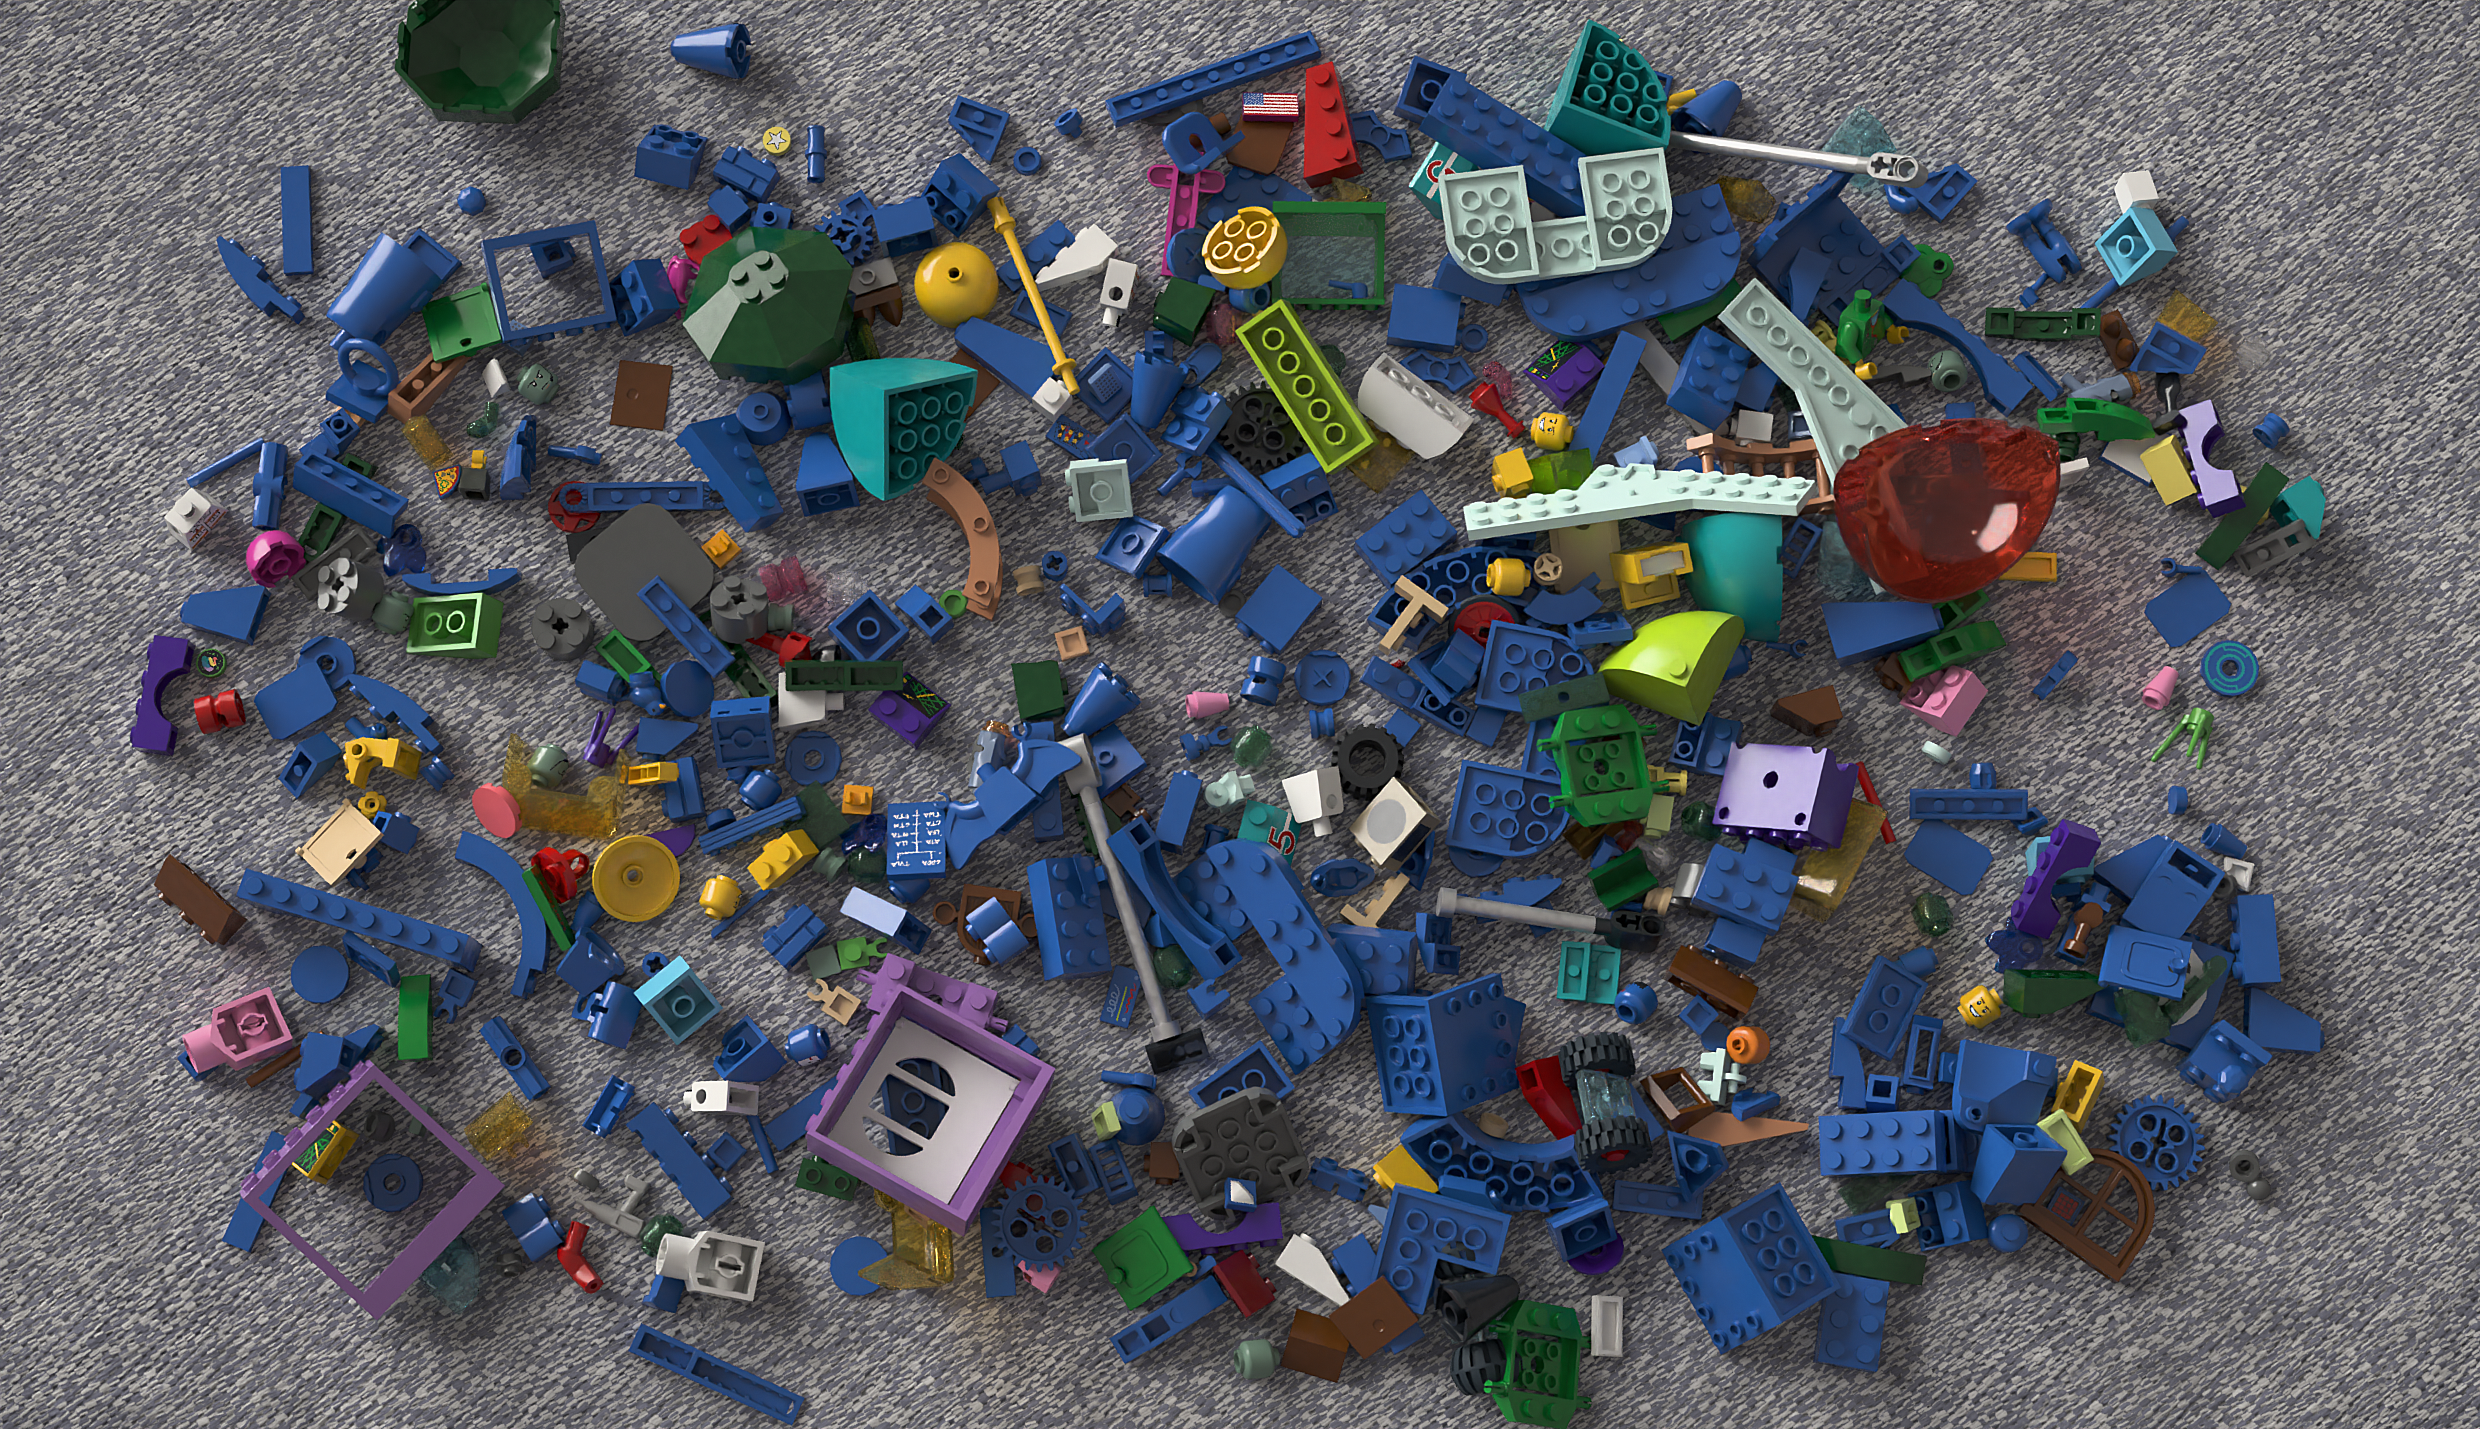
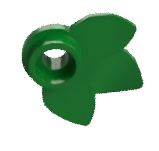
(1923, 271)

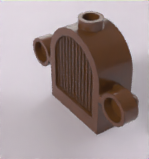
(974, 897)

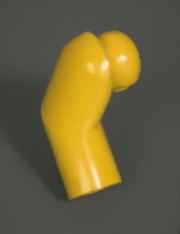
(1679, 99)

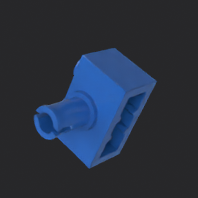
(1018, 472)

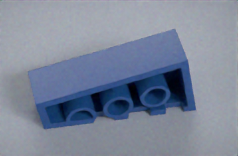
(732, 470)
(681, 1160)

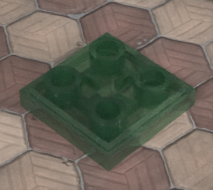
(823, 818)

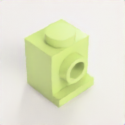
(1658, 817)

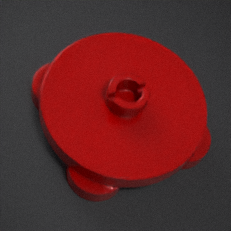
(704, 238)

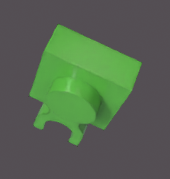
(856, 953)

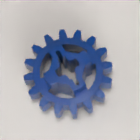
(853, 235)

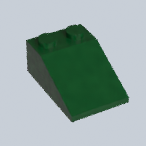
(2046, 990)

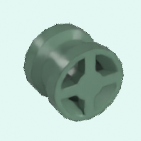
(781, 617)
(829, 864)

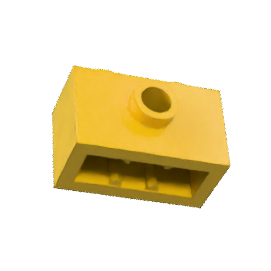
(1511, 474)
(782, 859)
(2079, 1093)

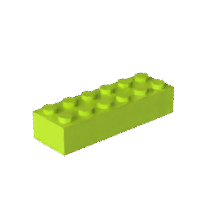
(1307, 387)

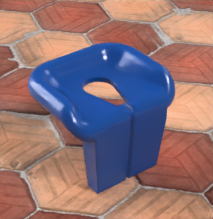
(1184, 155)

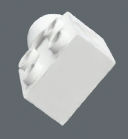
(712, 1264)

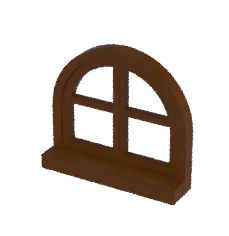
(2072, 1237)

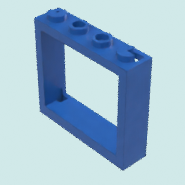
(539, 237)

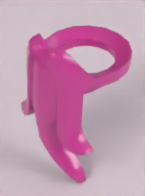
(678, 275)

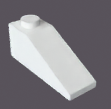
(1309, 1267)

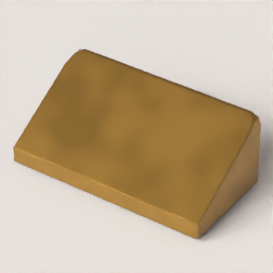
(1586, 839)

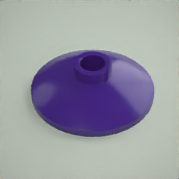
(1608, 1258)

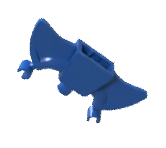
(1005, 795)

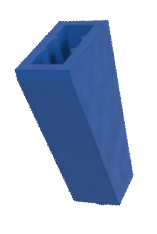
(1009, 356)

